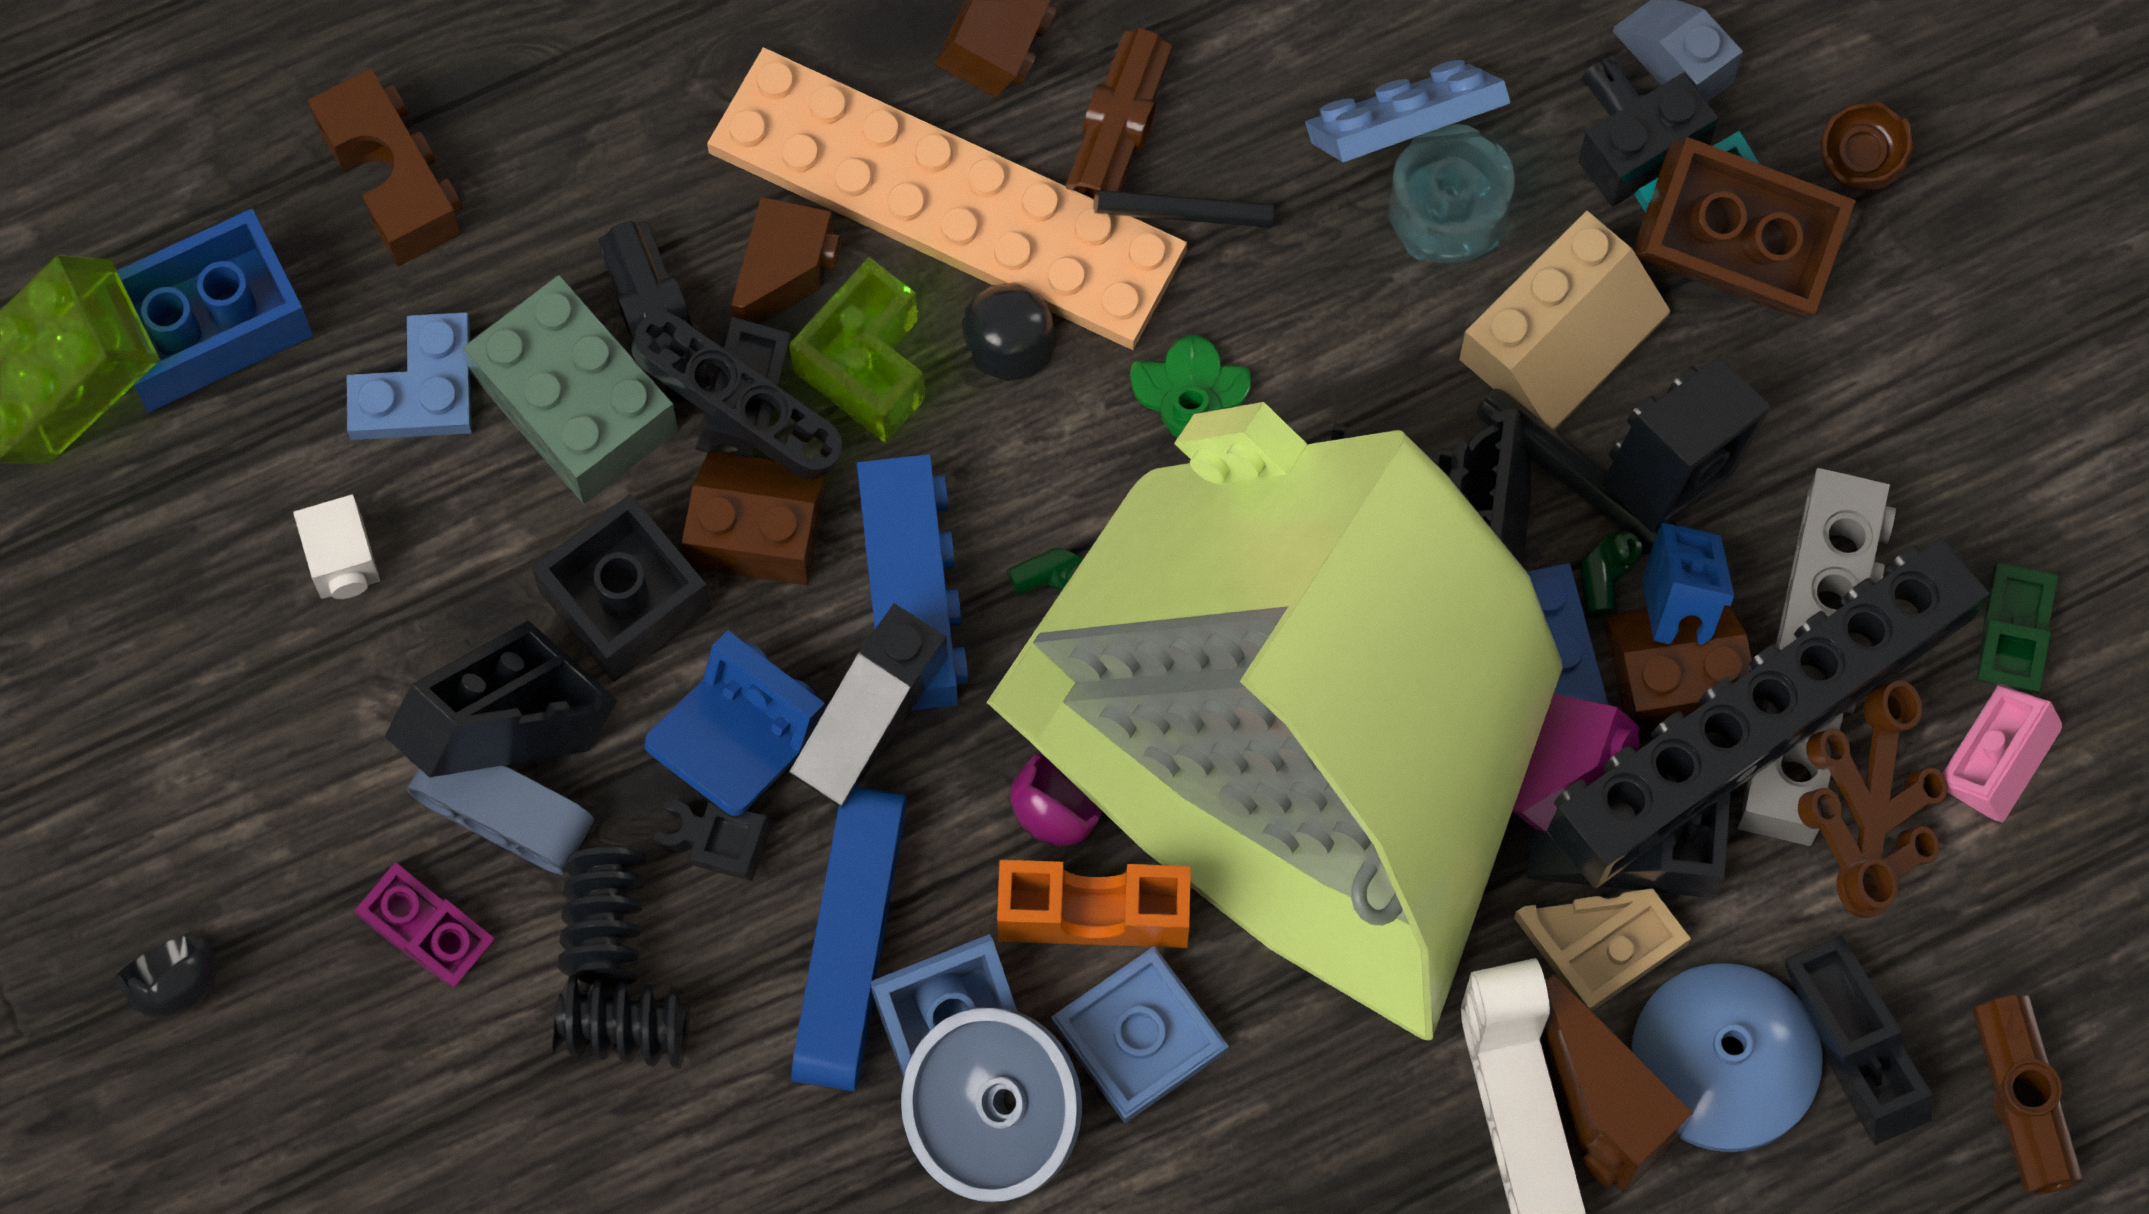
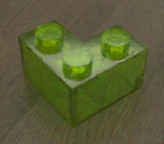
(851, 354)

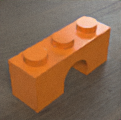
(1057, 907)

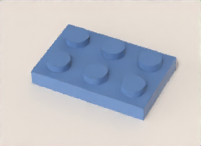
(1406, 110)

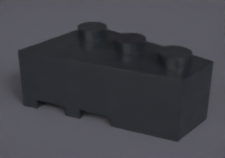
(501, 707)

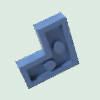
(426, 398)

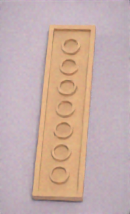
(946, 197)

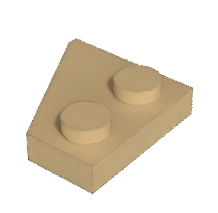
(1604, 943)

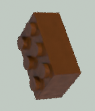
(1743, 228)

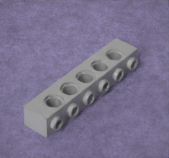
(1833, 507)

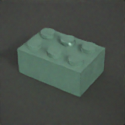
(571, 389)

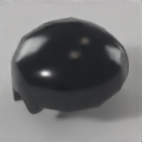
(1009, 331)
(170, 977)

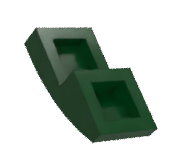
(2016, 627)

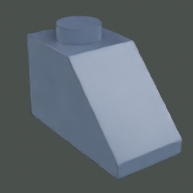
(1678, 39)

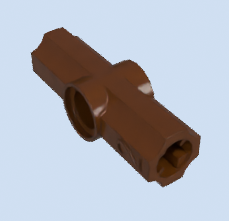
(1120, 113)
(2035, 1133)

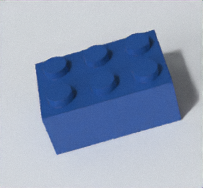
(212, 308)

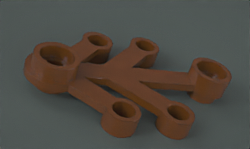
(1866, 879)

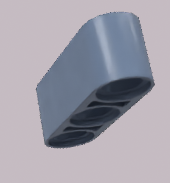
(508, 812)

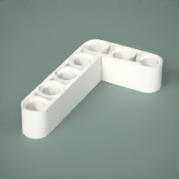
(1503, 1029)

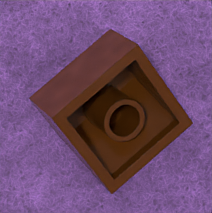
(753, 519)
(1669, 678)

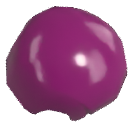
(1051, 804)

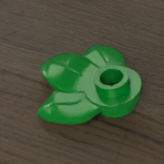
(1188, 380)

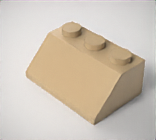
(1566, 322)

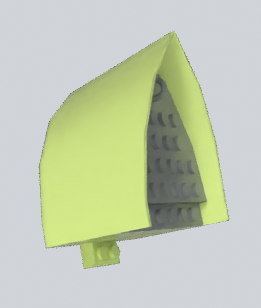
(1302, 693)

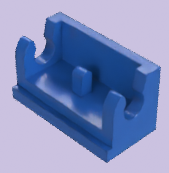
(1686, 578)

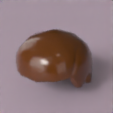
(1866, 146)

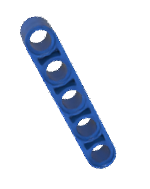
(849, 939)

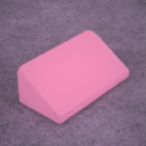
(2002, 751)

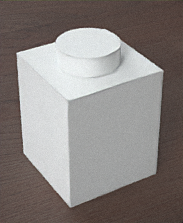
(337, 548)

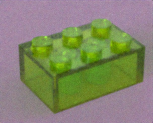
(66, 356)

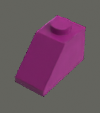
(1571, 746)

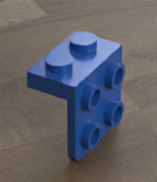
(736, 726)

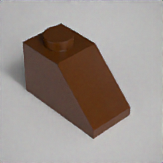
(784, 259)

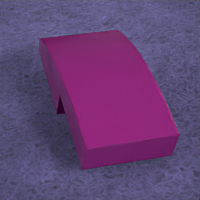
(423, 925)

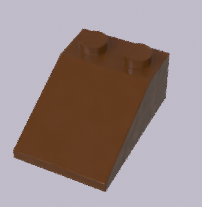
(1612, 1100)

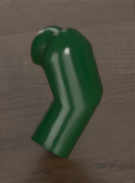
(1604, 567)
(1049, 568)

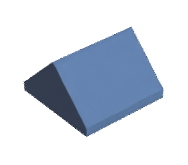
(932, 990)

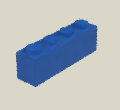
(909, 557)

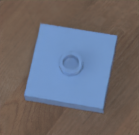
(1139, 1034)

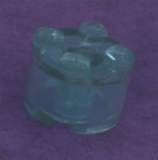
(1458, 224)

